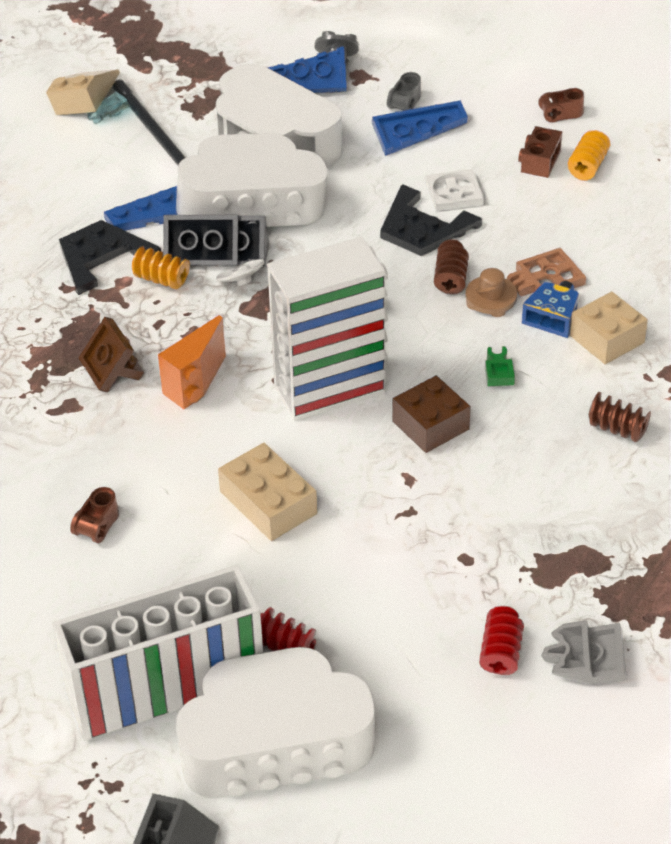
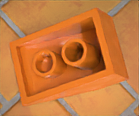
(192, 363)

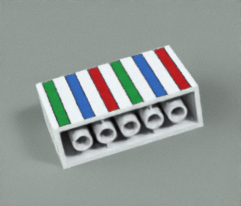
(328, 327)
(154, 649)

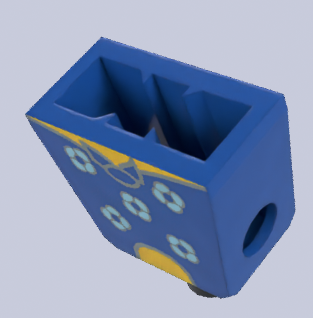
(551, 308)

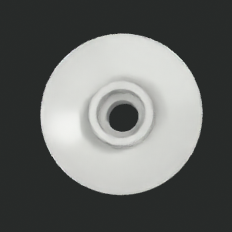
(241, 273)

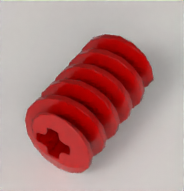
(283, 635)
(501, 641)

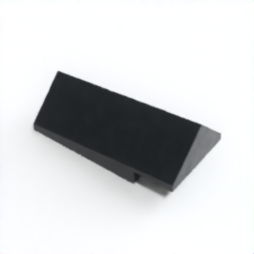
(215, 239)

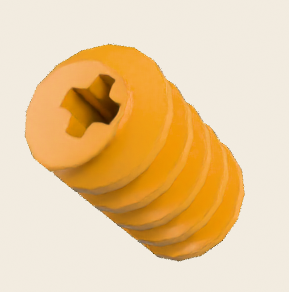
(588, 155)
(160, 268)

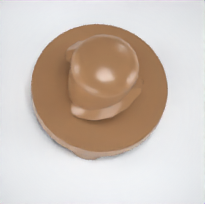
(491, 293)

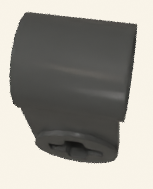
(405, 92)

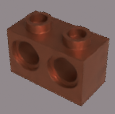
(540, 151)

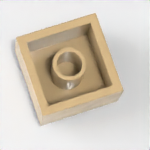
(608, 327)

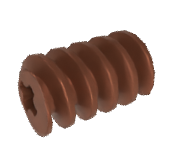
(451, 267)
(617, 418)

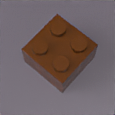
(431, 413)

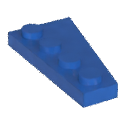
(319, 73)
(415, 125)
(143, 210)

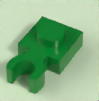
(499, 369)

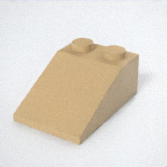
(80, 91)

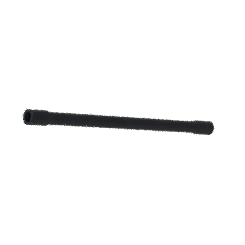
(148, 121)

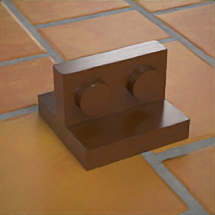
(109, 356)

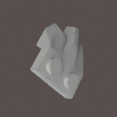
(587, 653)

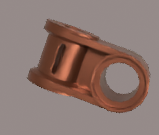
(564, 104)
(96, 515)

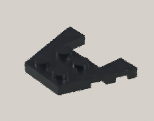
(420, 231)
(95, 246)

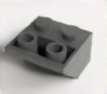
(174, 822)

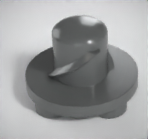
(330, 41)

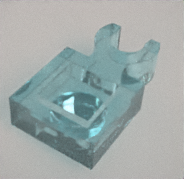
(110, 106)

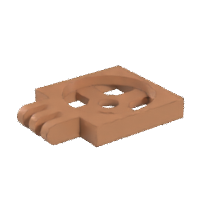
(528, 282)

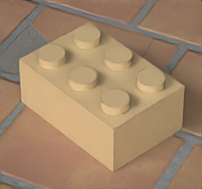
(267, 491)

